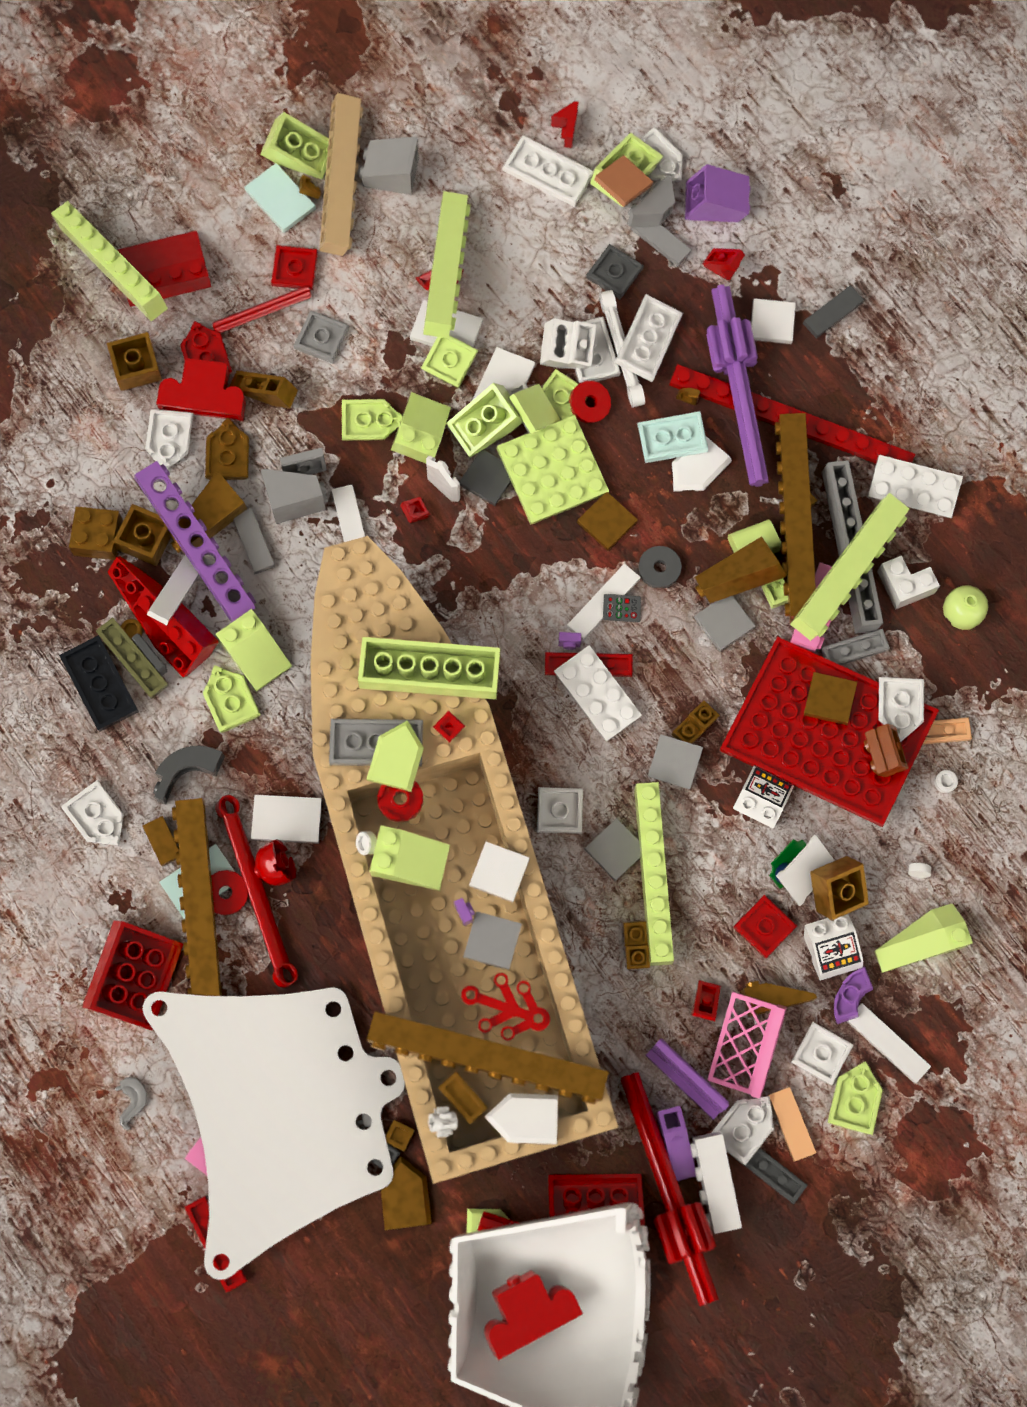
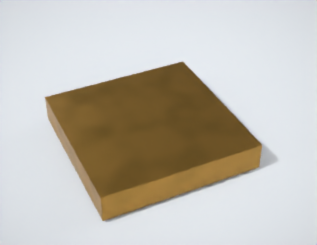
(607, 521)
(830, 698)

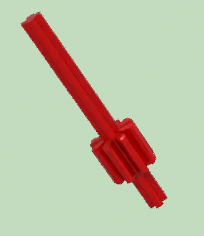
(683, 1227)

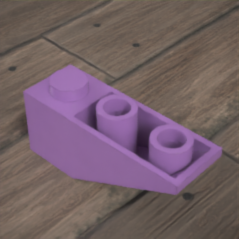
(676, 1142)

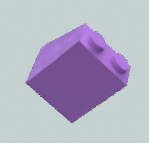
(717, 195)

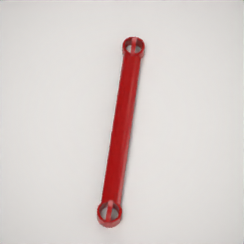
(256, 892)

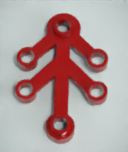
(509, 1008)

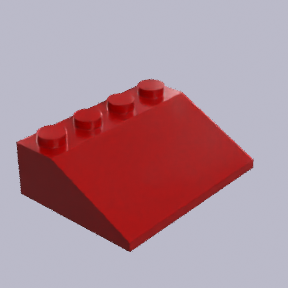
(170, 264)
(129, 971)
(593, 1191)

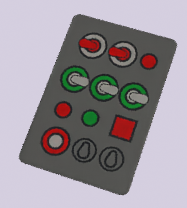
(621, 608)

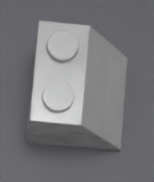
(390, 164)
(293, 494)

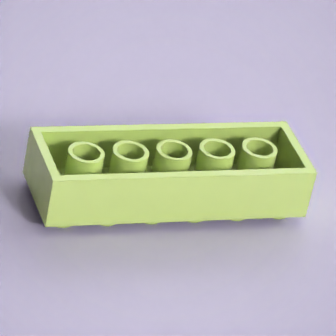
(429, 668)

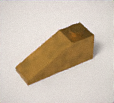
(266, 388)
(776, 995)

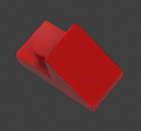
(566, 119)
(724, 261)
(706, 1000)

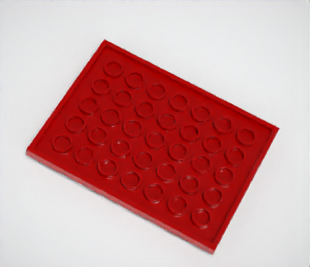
(815, 752)

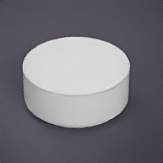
(946, 781)
(366, 842)
(919, 870)

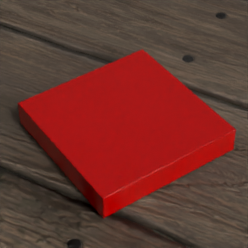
(294, 267)
(765, 926)

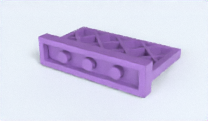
(687, 1079)

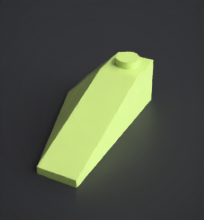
(931, 935)

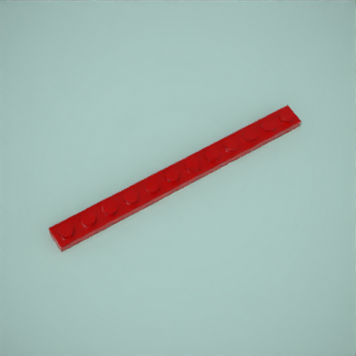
(769, 411)

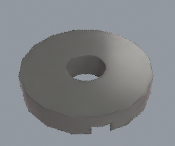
(662, 555)

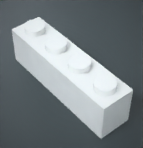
(716, 1182)

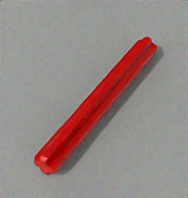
(262, 309)

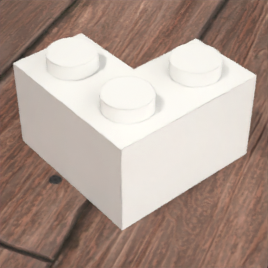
(906, 587)

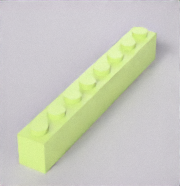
(110, 261)
(445, 265)
(849, 567)
(654, 873)

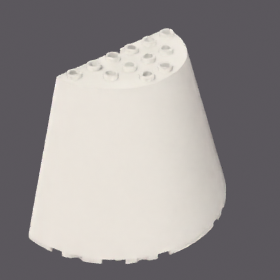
(585, 1360)

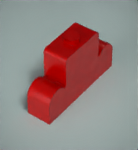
(203, 391)
(528, 1313)

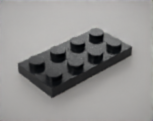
(99, 683)

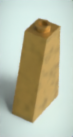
(216, 508)
(740, 572)

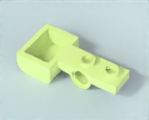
(774, 590)

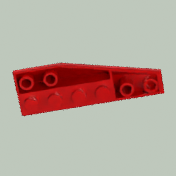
(183, 640)

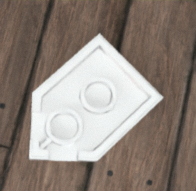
(672, 158)
(168, 435)
(700, 469)
(440, 477)
(901, 704)
(95, 815)
(526, 1118)
(746, 1127)

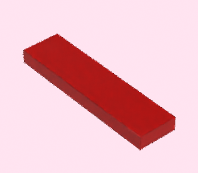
(617, 664)
(199, 1215)

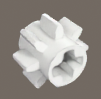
(442, 1121)

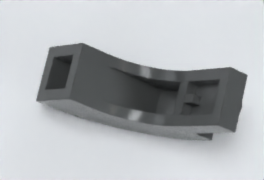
(183, 761)

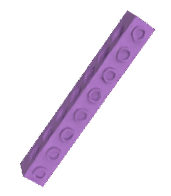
(159, 473)

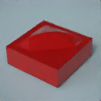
(414, 510)
(449, 726)

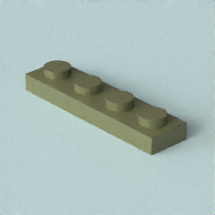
(132, 658)

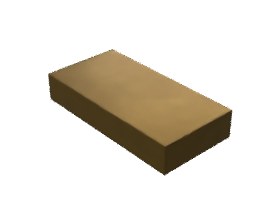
(161, 840)
(463, 1097)

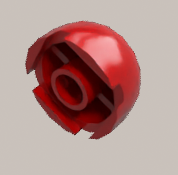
(274, 865)

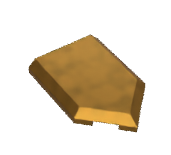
(227, 452)
(406, 1198)

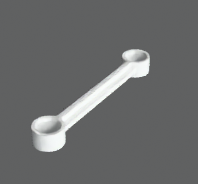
(609, 307)

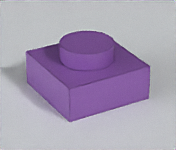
(569, 640)
(465, 911)

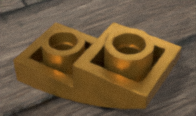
(696, 723)
(636, 945)

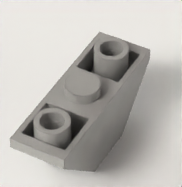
(654, 206)

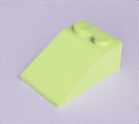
(296, 146)
(636, 151)
(485, 420)
(421, 428)
(253, 650)
(409, 858)

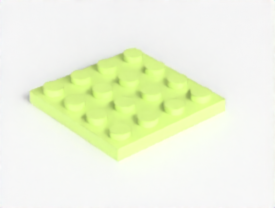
(552, 469)

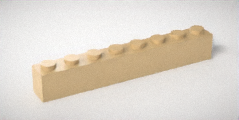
(340, 175)

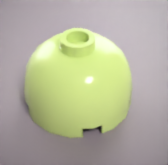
(965, 607)

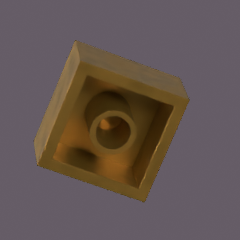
(134, 361)
(94, 533)
(142, 535)
(839, 887)

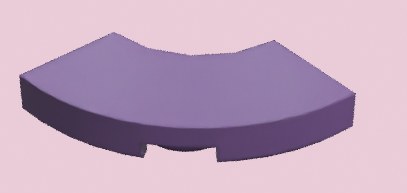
(850, 994)

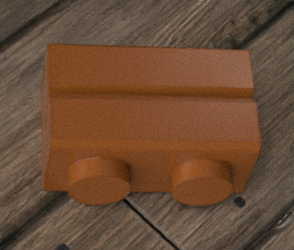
(885, 750)

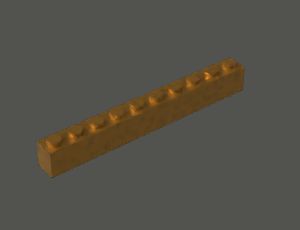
(796, 511)
(197, 897)
(488, 1057)

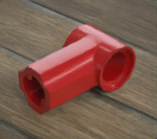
(491, 1221)

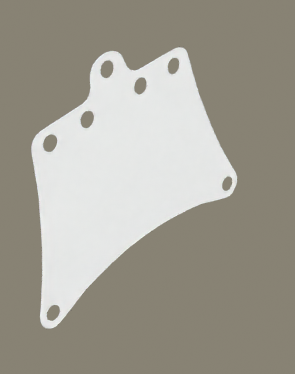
(276, 1111)

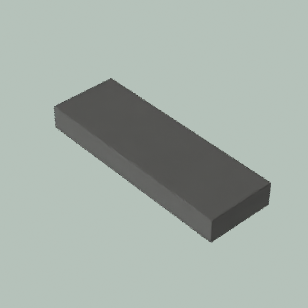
(833, 311)
(776, 1176)

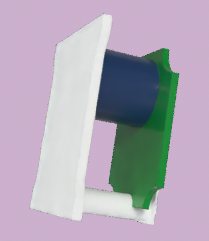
(793, 866)

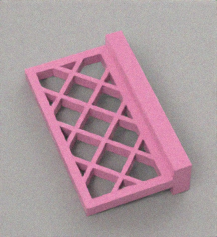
(766, 1051)

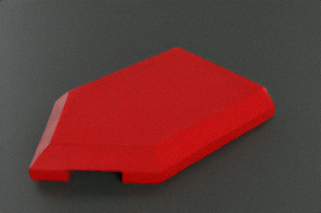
(204, 343)

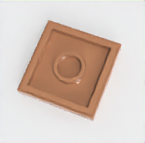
(623, 181)

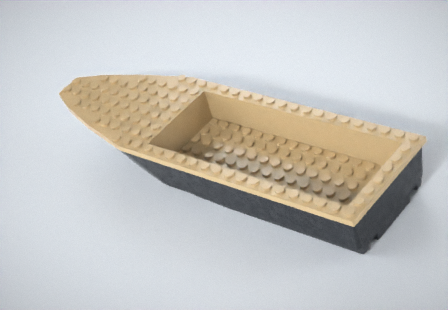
(416, 930)

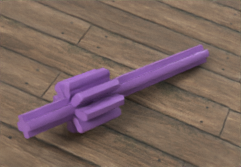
(731, 351)

